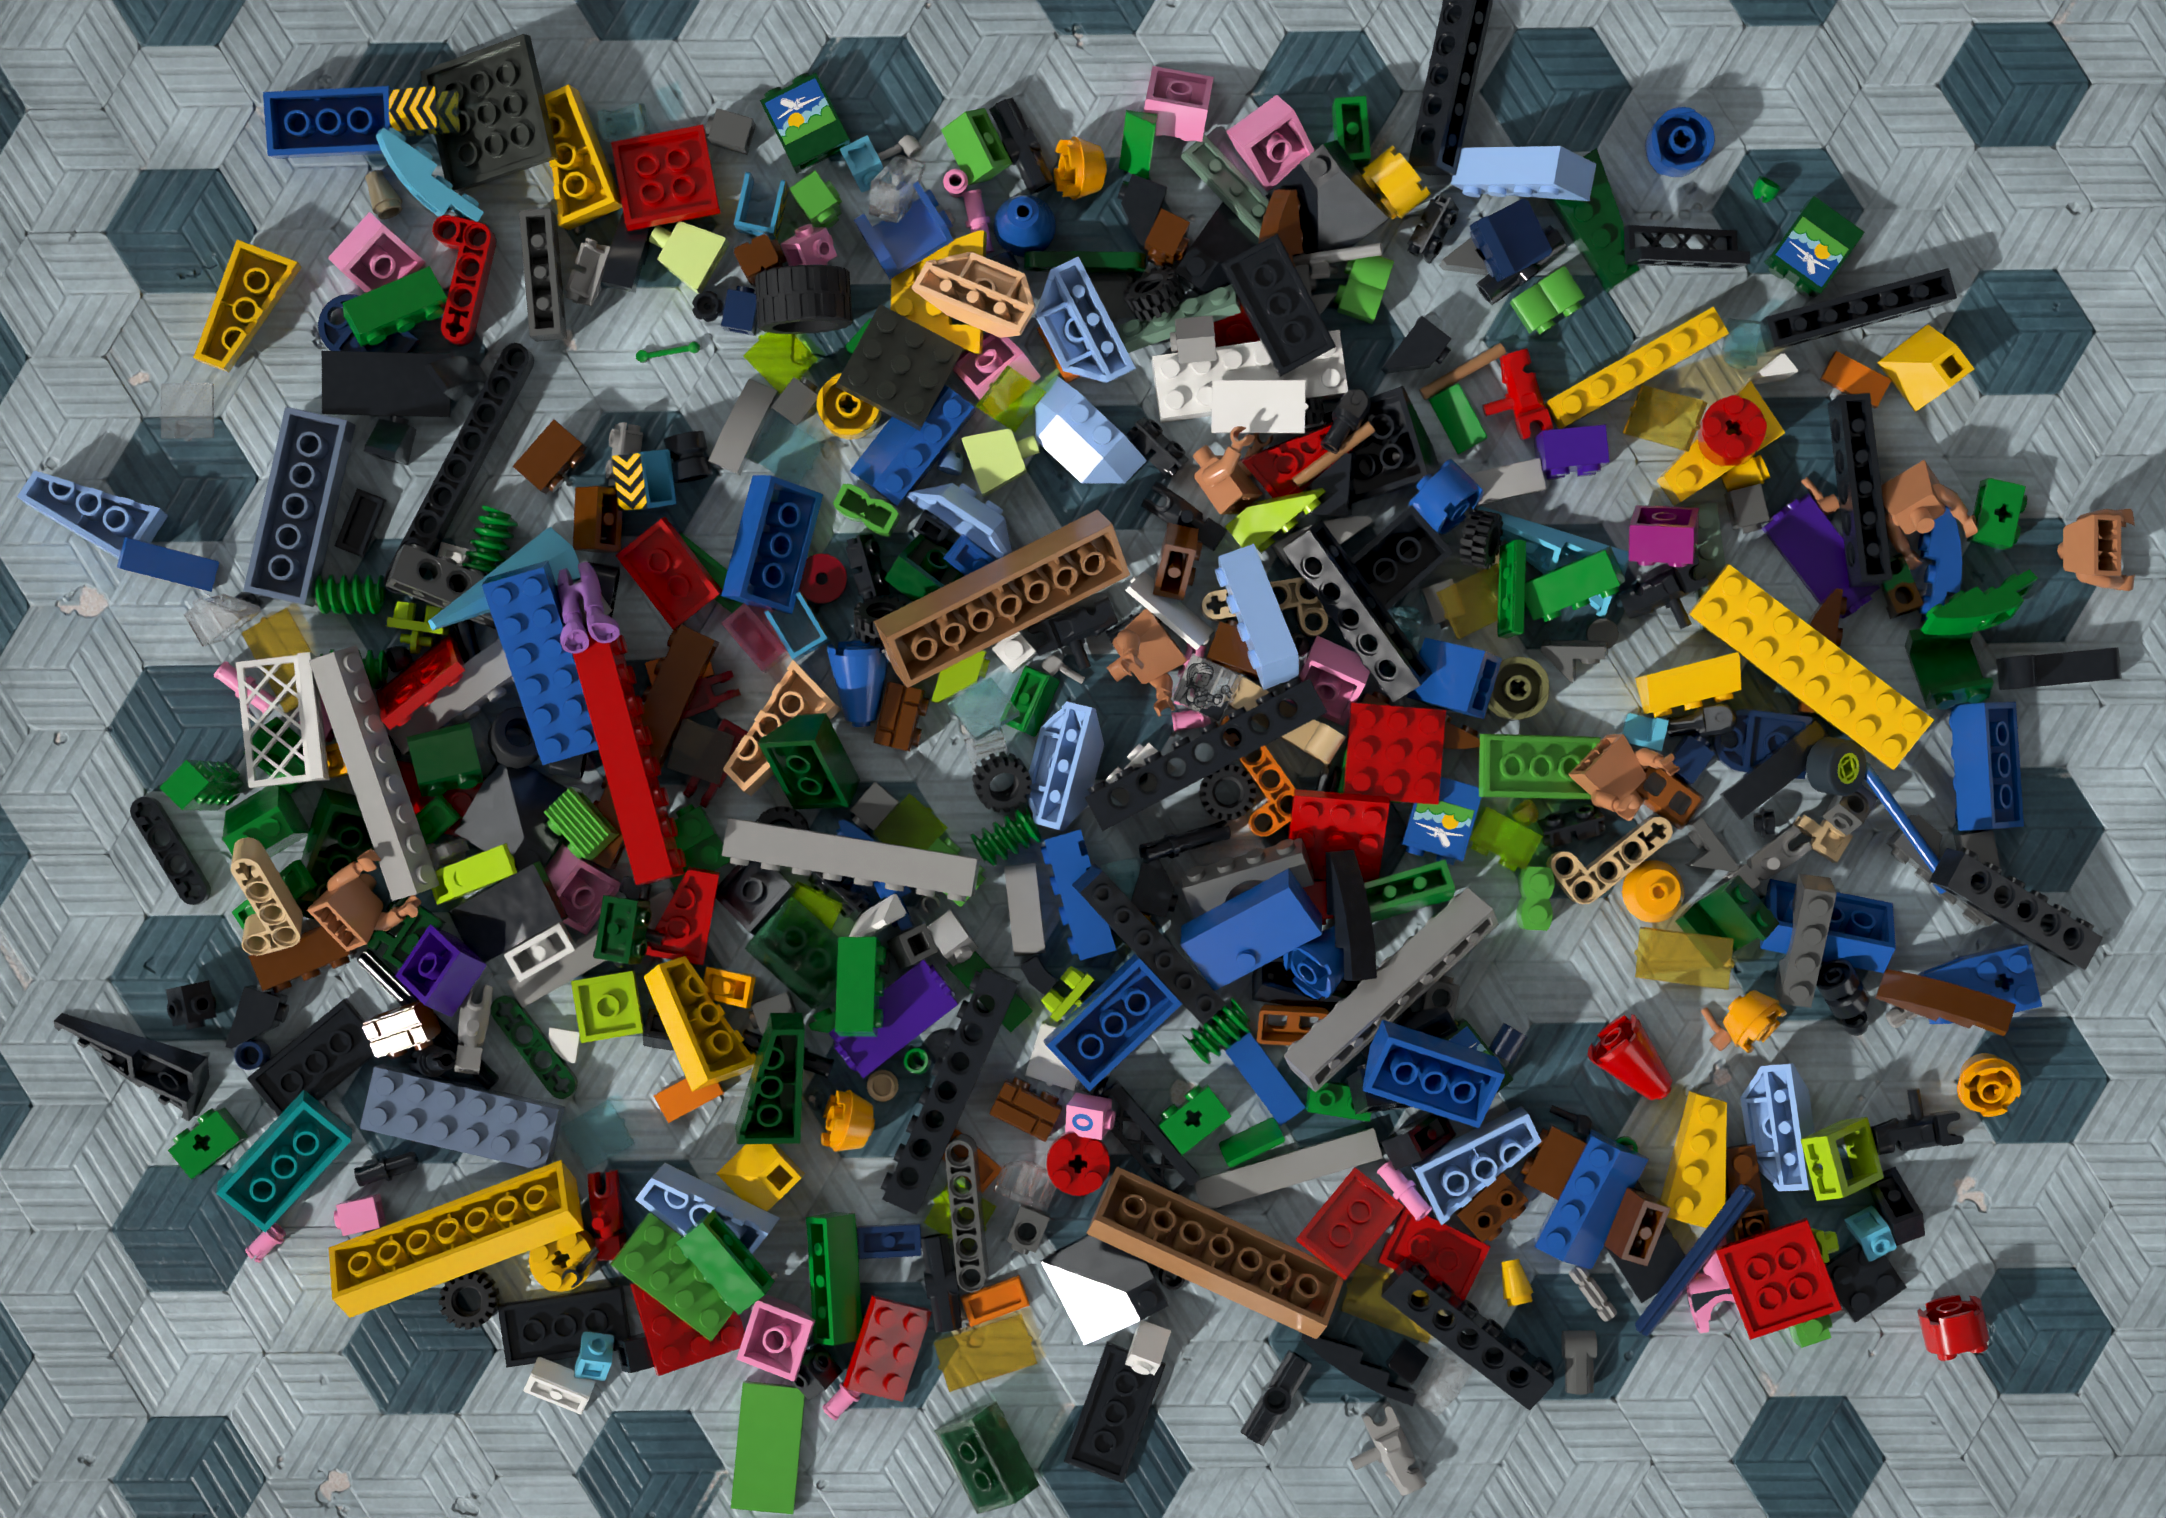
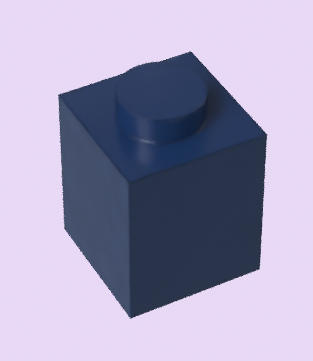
(740, 311)
(1691, 757)

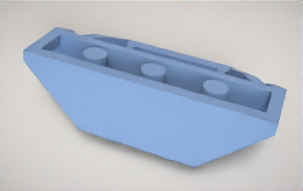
(1080, 326)
(1083, 437)
(966, 515)
(1064, 765)
(1775, 1119)

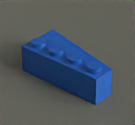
(1069, 862)

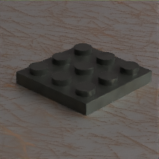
(899, 367)

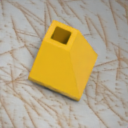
(1925, 366)
(760, 1174)

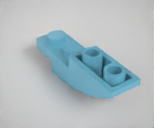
(414, 171)

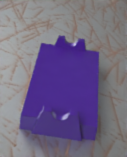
(1815, 551)
(908, 1010)

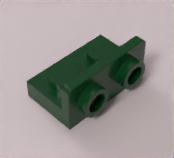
(623, 930)

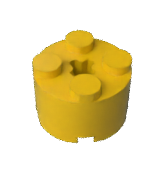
(1395, 182)
(836, 419)
(549, 1270)

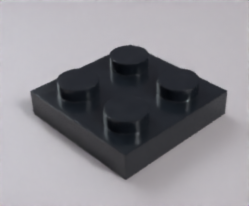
(753, 894)
(1862, 1283)

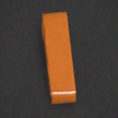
(1273, 795)

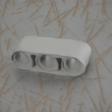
(1024, 909)

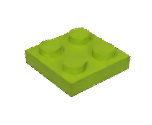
(607, 1006)

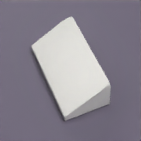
(1775, 370)
(878, 917)
(558, 1385)

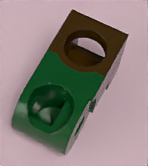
(1901, 591)

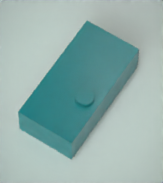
(284, 1161)

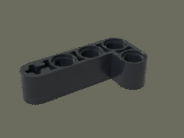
(2058, 668)

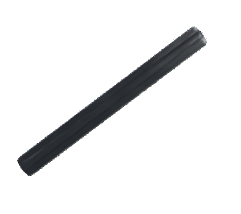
(404, 996)

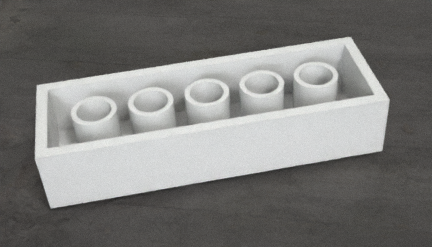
(1186, 388)

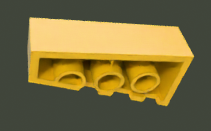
(581, 172)
(243, 302)
(1693, 471)
(1698, 1162)

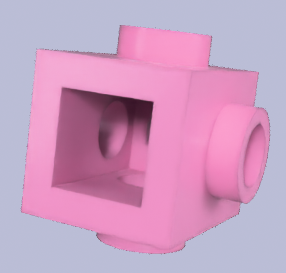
(809, 246)

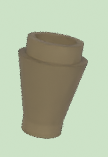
(383, 197)

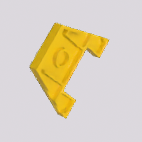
(919, 310)

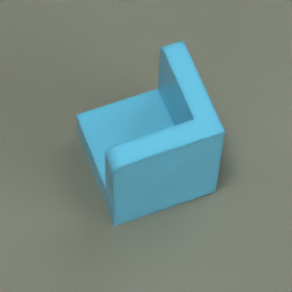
(1645, 731)

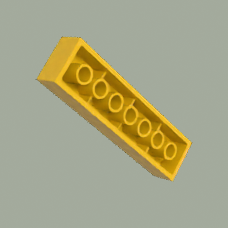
(1810, 667)
(455, 1239)

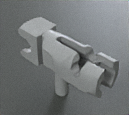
(1771, 859)
(472, 1032)
(1392, 1451)

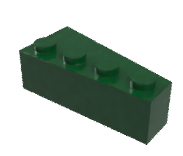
(1597, 229)

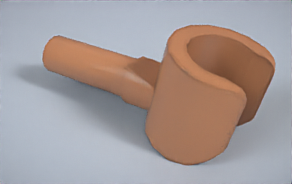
(1827, 504)
(1721, 1038)

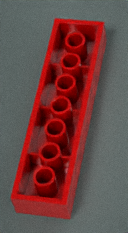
(628, 761)

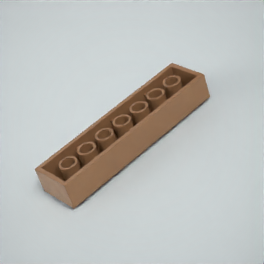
(1002, 598)
(1216, 1253)

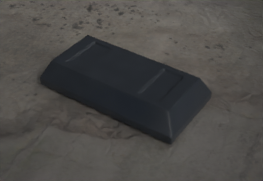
(360, 523)

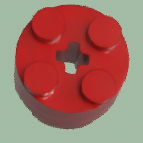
(1728, 414)
(1064, 1174)
(1954, 1326)

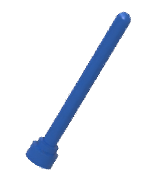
(1902, 820)

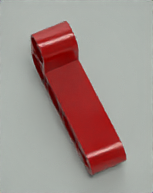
(462, 283)

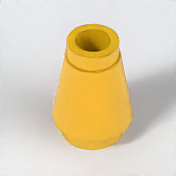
(1746, 475)
(1515, 1283)

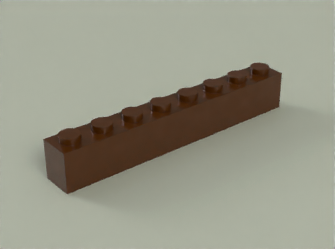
(663, 707)

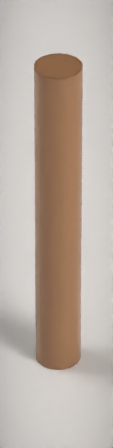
(1462, 371)
(1329, 458)

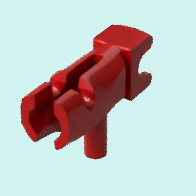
(1522, 395)
(606, 1214)

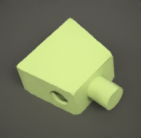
(690, 253)
(998, 458)

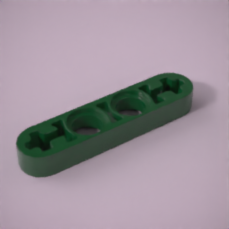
(1092, 261)
(529, 1050)

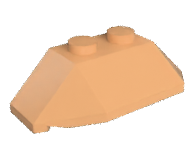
(978, 293)

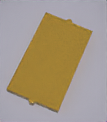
(1665, 418)
(1472, 601)
(278, 638)
(1684, 958)
(1366, 1302)
(985, 1352)

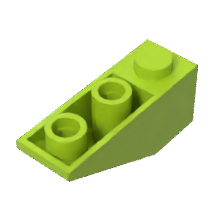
(1267, 517)
(473, 874)

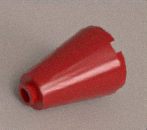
(1631, 1058)

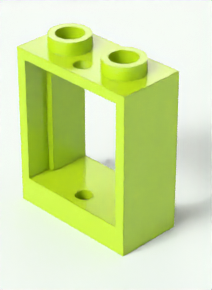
(1823, 1149)

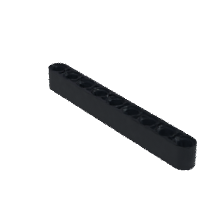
(472, 458)

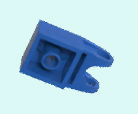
(1981, 970)

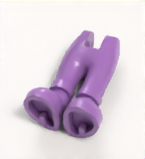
(600, 626)

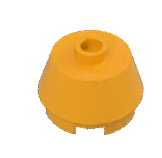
(1080, 168)
(1653, 891)
(1752, 1019)
(1988, 1084)
(847, 1121)

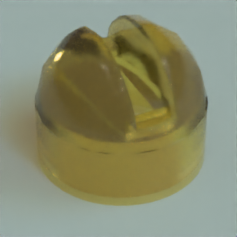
(1525, 813)

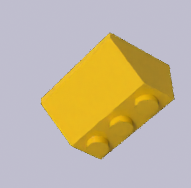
(1690, 685)

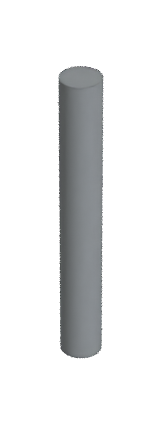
(1341, 254)

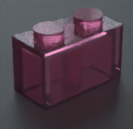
(755, 637)

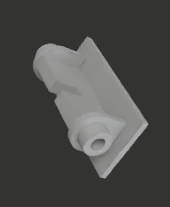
(584, 286)
(623, 443)

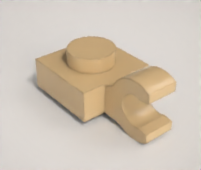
(1825, 837)

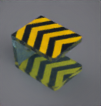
(424, 111)

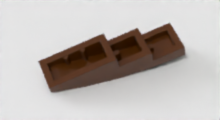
(1945, 1000)

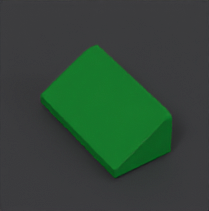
(1138, 143)
(1458, 419)
(1032, 699)
(1251, 1142)

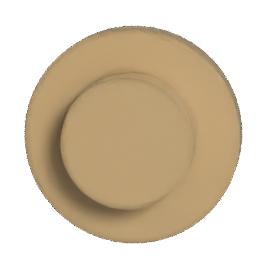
(882, 1085)

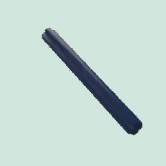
(1695, 1259)

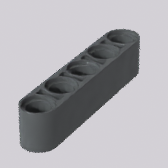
(962, 1227)

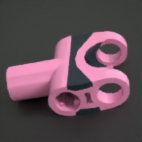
(1708, 1290)

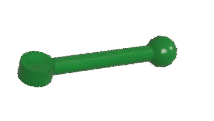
(643, 356)

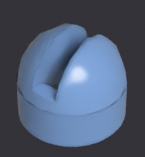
(951, 463)

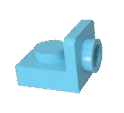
(862, 162)
(1871, 1233)
(594, 1356)

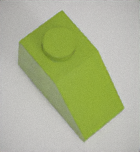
(960, 676)

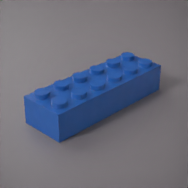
(545, 675)

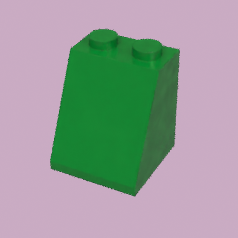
(267, 817)

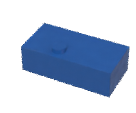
(325, 121)
(1251, 929)
(1112, 1022)

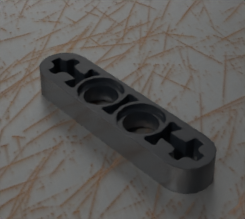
(175, 847)

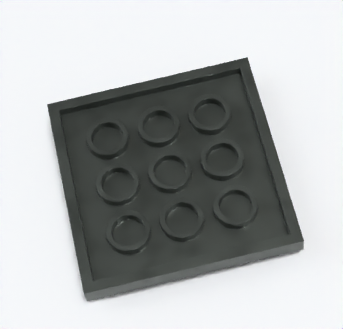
(499, 114)

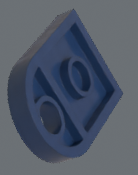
(342, 338)
(1757, 737)

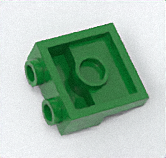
(698, 841)

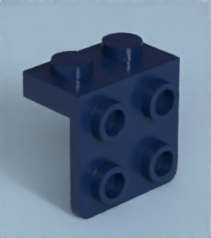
(1510, 239)

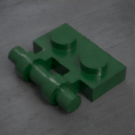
(408, 936)

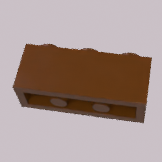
(303, 960)

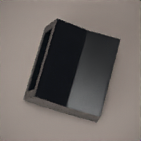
(1038, 975)

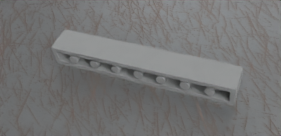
(482, 681)
(374, 772)
(851, 857)
(1397, 986)

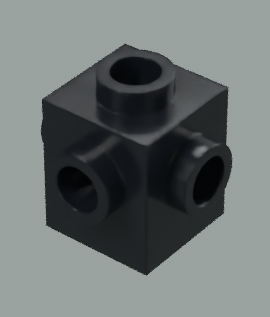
(191, 1004)
(816, 1372)

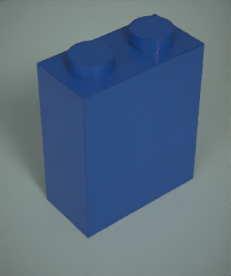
(1459, 678)

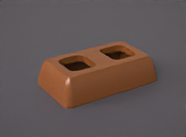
(1660, 803)
(1291, 1030)

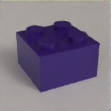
(1572, 450)
(441, 970)

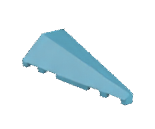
(544, 547)
(1553, 548)

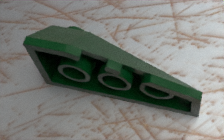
(333, 841)

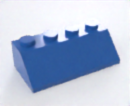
(904, 455)
(772, 544)
(1986, 766)
(1858, 929)
(1432, 1074)
(1589, 1202)

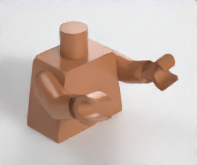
(1226, 477)
(1914, 503)
(2094, 548)
(1149, 654)
(1615, 771)
(352, 910)

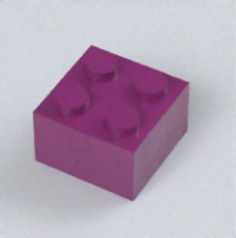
(1663, 535)

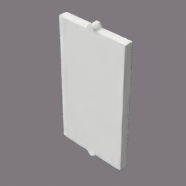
(1258, 406)
(1170, 612)

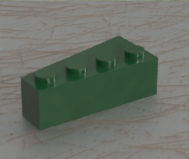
(774, 1090)

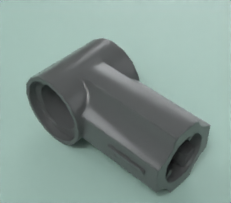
(1579, 1350)

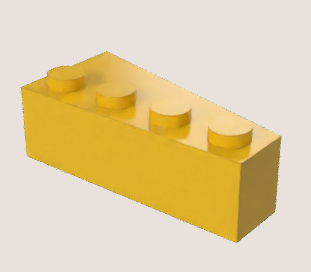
(696, 1025)

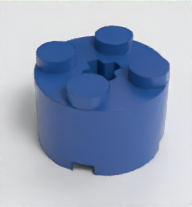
(1691, 129)
(1446, 497)

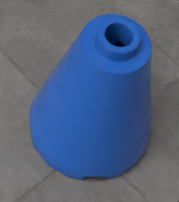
(1024, 225)
(859, 679)
(1317, 965)

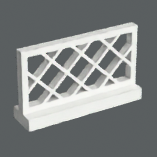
(310, 724)

